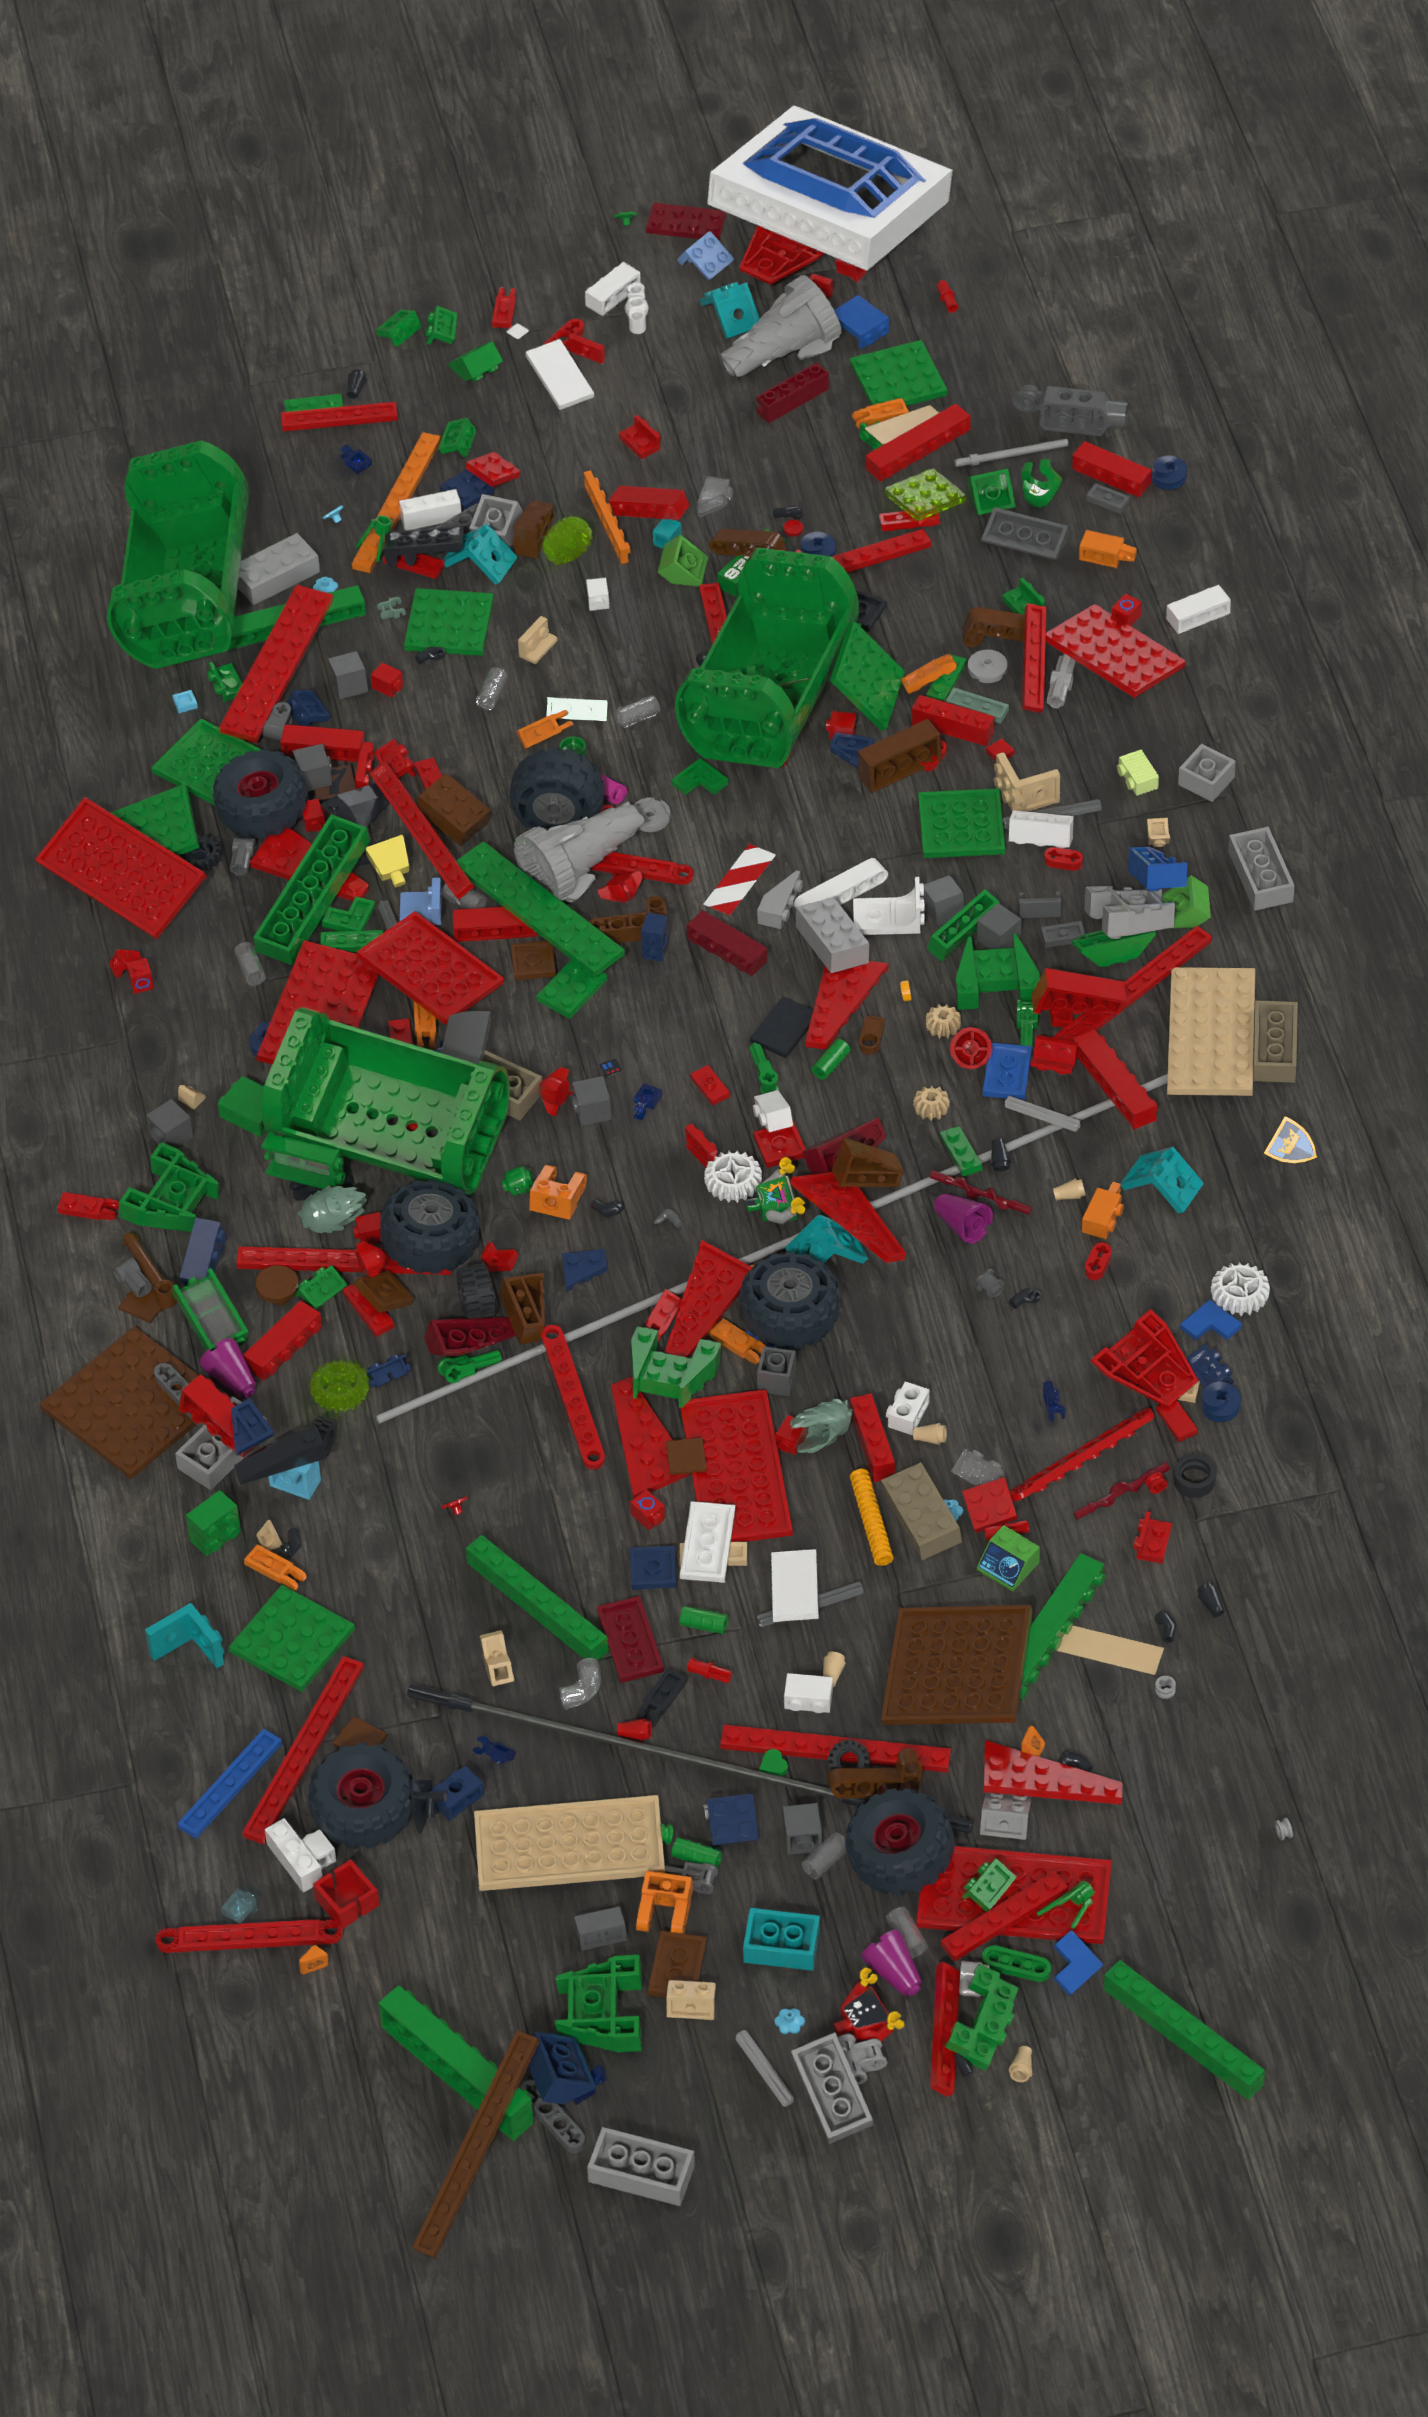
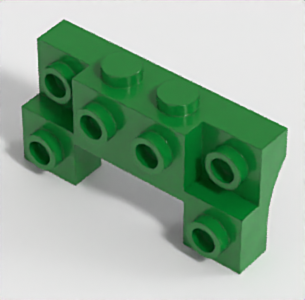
(993, 2015)

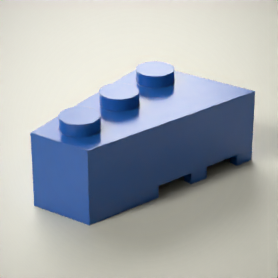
(1155, 870)

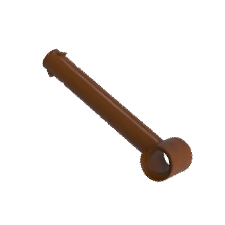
(162, 1287)

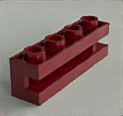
(792, 392)

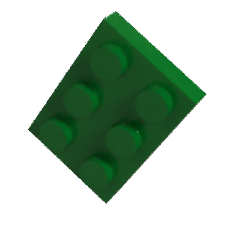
(570, 989)

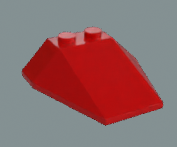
(775, 256)
(1148, 1362)

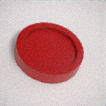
(793, 528)

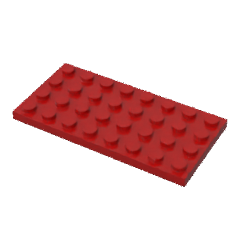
(120, 868)
(324, 982)
(740, 1462)
(945, 1908)

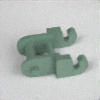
(388, 605)

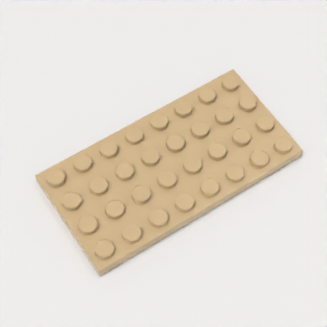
(1211, 1031)
(568, 1842)

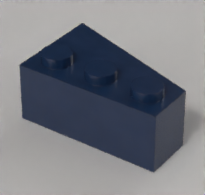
(203, 1249)

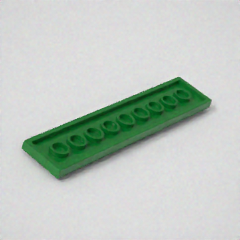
(540, 909)

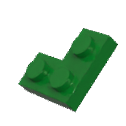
(699, 774)
(351, 920)

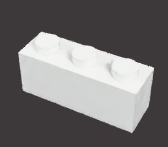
(611, 288)
(429, 509)
(1198, 609)
(1041, 829)
(293, 1854)

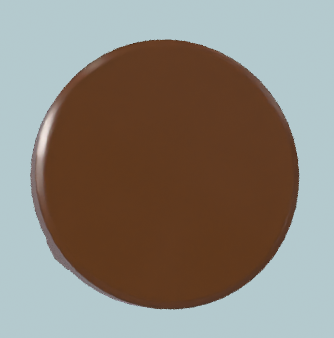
(277, 1284)

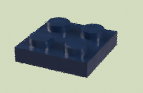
(468, 488)
(653, 1567)
(732, 1819)

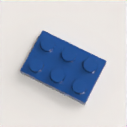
(1007, 1071)

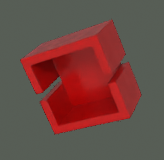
(350, 1897)

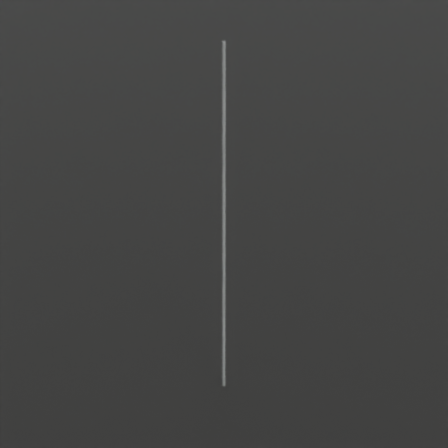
(747, 1260)

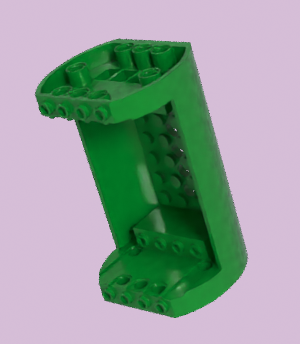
(183, 509)
(786, 614)
(335, 1066)

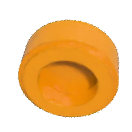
(905, 990)

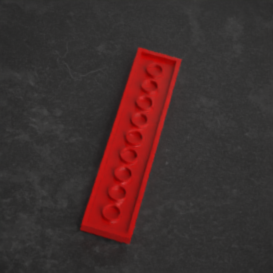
(276, 663)

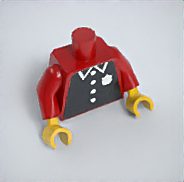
(864, 2013)

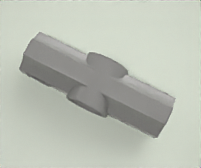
(1061, 681)

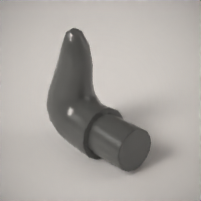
(671, 1215)

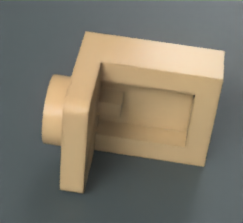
(1158, 832)

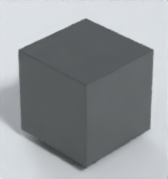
(348, 675)
(314, 766)
(942, 899)
(997, 928)
(591, 1100)
(169, 1125)
(776, 1371)
(802, 1828)

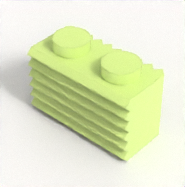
(1138, 772)

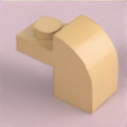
(496, 1658)

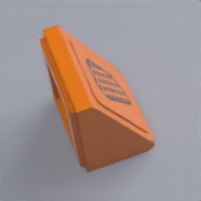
(1032, 1742)
(313, 1960)

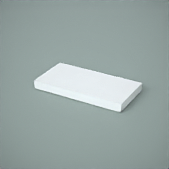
(559, 374)
(707, 1542)
(794, 1585)

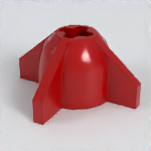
(621, 887)
(555, 1090)
(370, 1258)

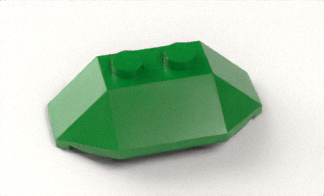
(1108, 951)

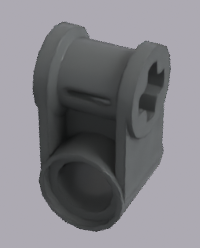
(278, 718)

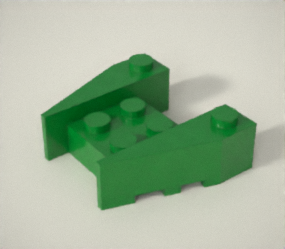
(994, 971)
(174, 1194)
(668, 1373)
(594, 2004)

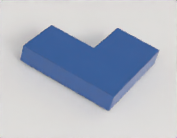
(1210, 1317)
(1081, 1963)

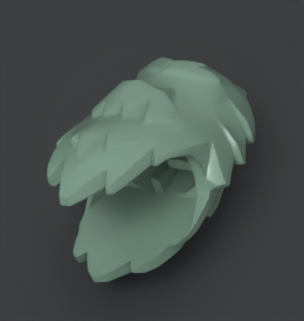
(331, 1209)
(823, 1423)

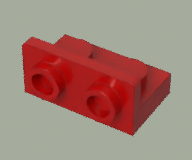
(641, 438)
(396, 756)
(1054, 1055)
(1153, 1539)

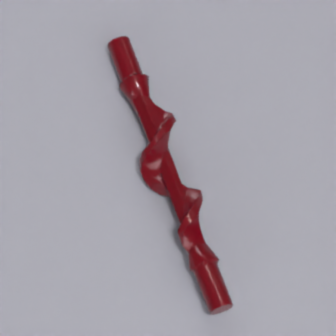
(973, 1193)
(1119, 1489)

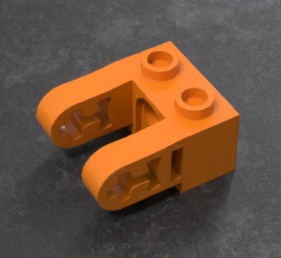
(554, 1197)
(665, 1891)

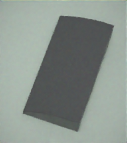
(1025, 533)
(467, 1035)

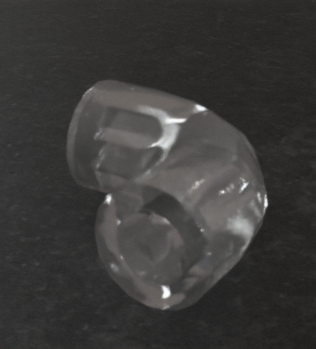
(585, 1687)

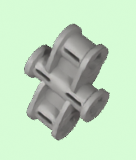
(862, 2056)

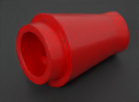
(635, 1729)

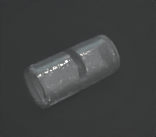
(491, 688)
(637, 711)
(468, 901)
(249, 963)
(825, 1856)
(902, 1920)

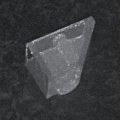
(714, 495)

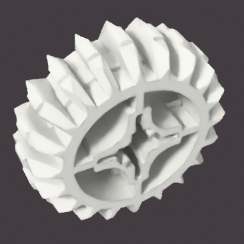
(722, 1182)
(1240, 1288)

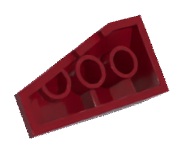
(822, 1155)
(466, 1335)

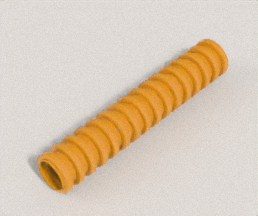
(871, 1517)

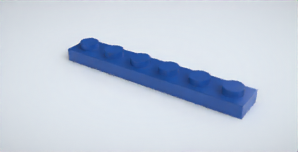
(229, 1784)

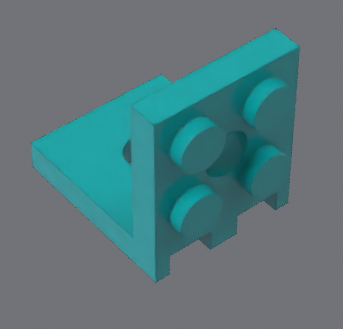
(726, 301)
(479, 546)
(1163, 1170)
(826, 1239)
(181, 1628)

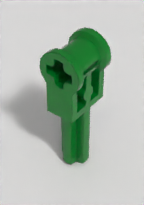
(1026, 1022)
(765, 1073)
(465, 1366)

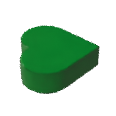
(773, 1763)

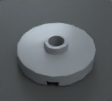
(987, 666)
(655, 814)

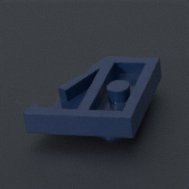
(847, 746)
(583, 1266)
(248, 1426)

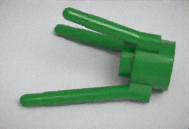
(382, 526)
(1079, 1895)

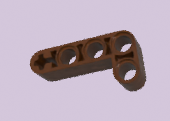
(744, 542)
(992, 623)
(628, 926)
(846, 1781)

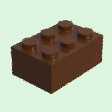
(453, 809)

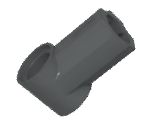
(242, 852)
(130, 1275)

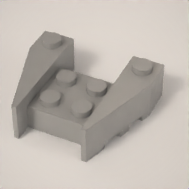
(1128, 910)

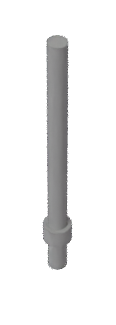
(975, 459)

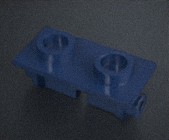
(394, 1365)

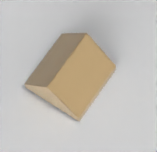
(190, 1096)
(268, 1536)

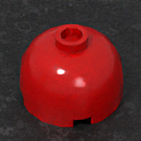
(971, 1048)

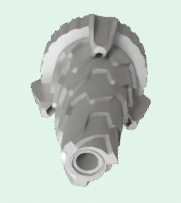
(796, 321)
(566, 852)

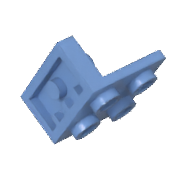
(707, 256)
(425, 903)

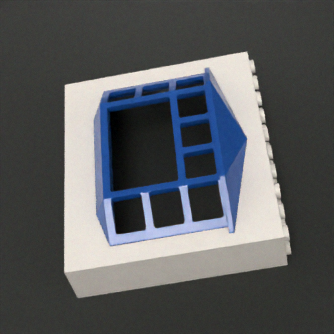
(819, 210)

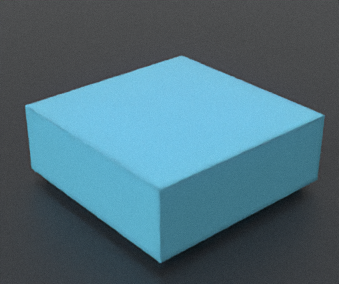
(184, 701)

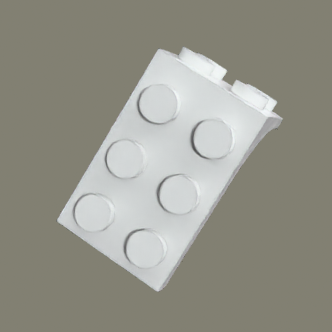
(891, 915)

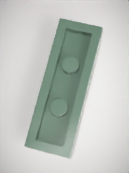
(978, 703)

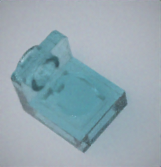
(239, 1906)

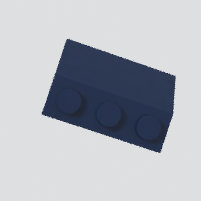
(560, 2069)

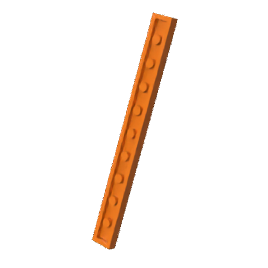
(402, 490)

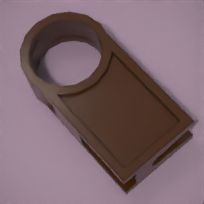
(871, 1030)

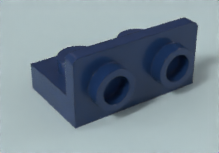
(307, 707)
(1207, 1366)

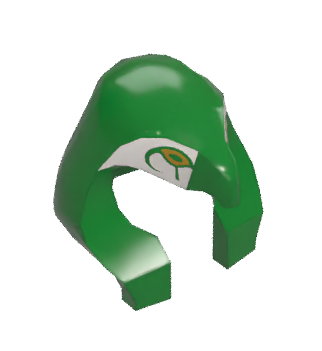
(1040, 493)

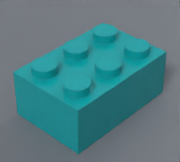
(781, 1939)

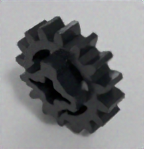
(202, 856)

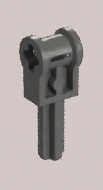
(699, 1875)

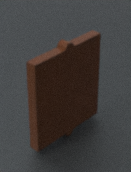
(143, 1307)
(686, 1456)
(359, 1732)

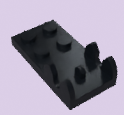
(421, 541)

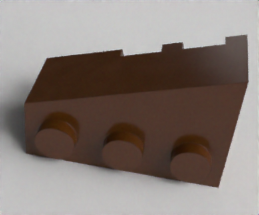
(532, 528)
(866, 1166)
(524, 1305)

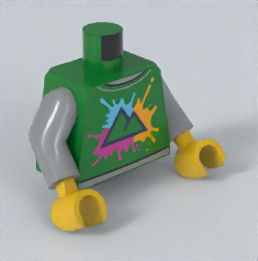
(776, 1197)

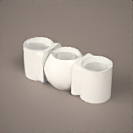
(636, 308)

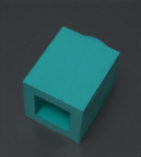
(665, 532)

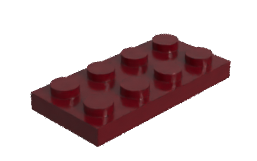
(685, 221)
(630, 1639)

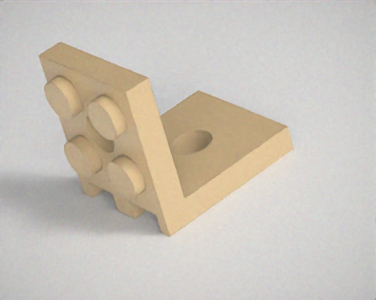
(1023, 794)

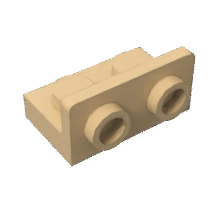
(536, 641)
(691, 2000)

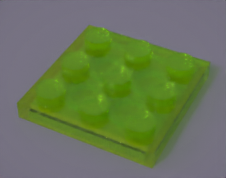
(925, 494)

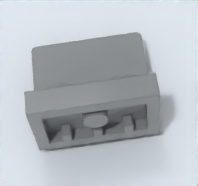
(1005, 1815)

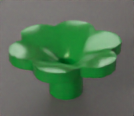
(625, 217)

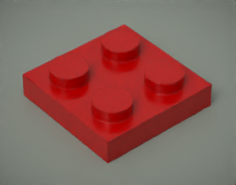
(493, 469)
(779, 1144)
(990, 1504)

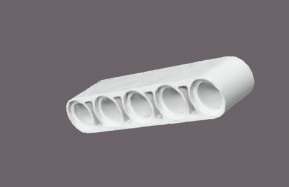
(847, 884)

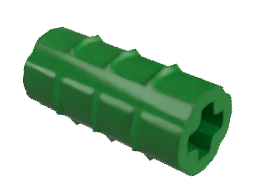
(830, 1059)
(704, 1620)
(696, 1853)

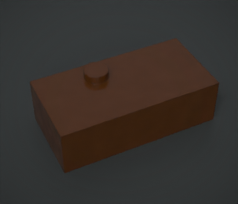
(898, 755)

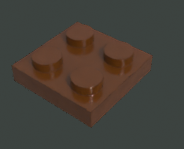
(533, 960)
(384, 1291)

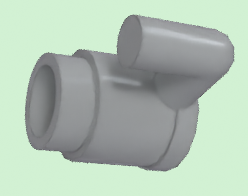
(966, 1977)

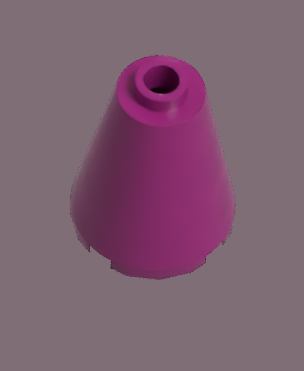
(964, 1216)
(229, 1368)
(893, 1963)

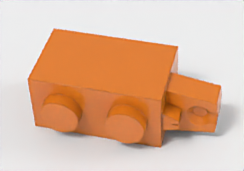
(1105, 549)
(1103, 1211)

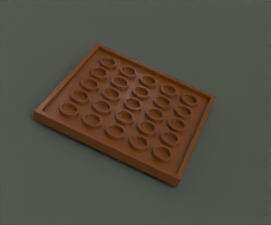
(120, 1406)
(957, 1665)

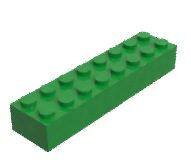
(311, 889)
(449, 2056)

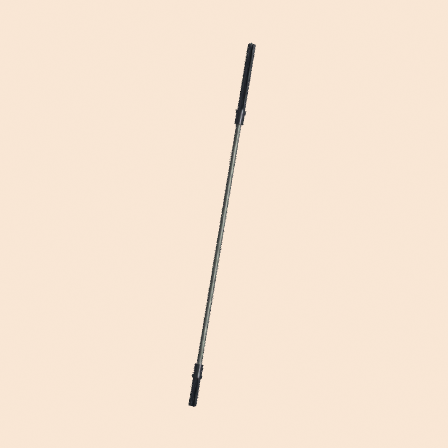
(458, 1702)

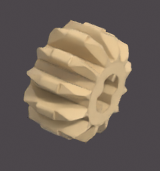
(943, 1021)
(931, 1103)

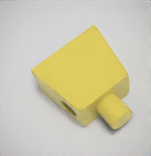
(390, 859)

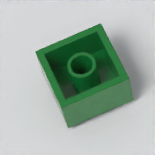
(213, 1523)

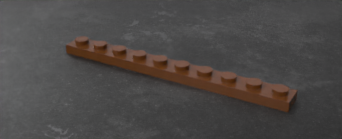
(476, 2144)

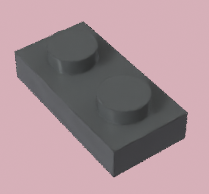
(1108, 498)
(1061, 934)

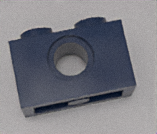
(654, 937)
(469, 1789)

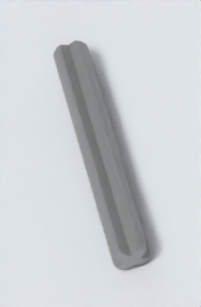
(1042, 1113)
(764, 2068)

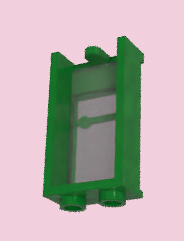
(303, 1161)
(210, 1311)

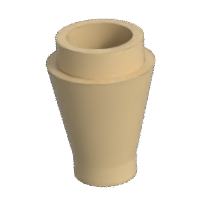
(1070, 1190)
(932, 1433)
(833, 1665)
(1021, 2066)

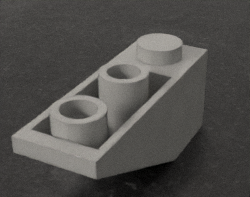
(777, 902)

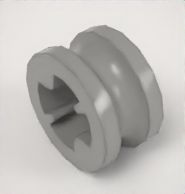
(1166, 1692)
(1283, 1829)

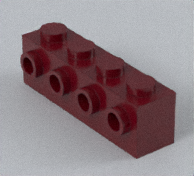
(726, 943)

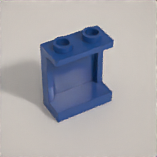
(862, 321)

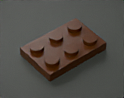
(677, 1959)

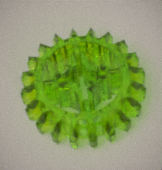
(567, 540)
(339, 1379)

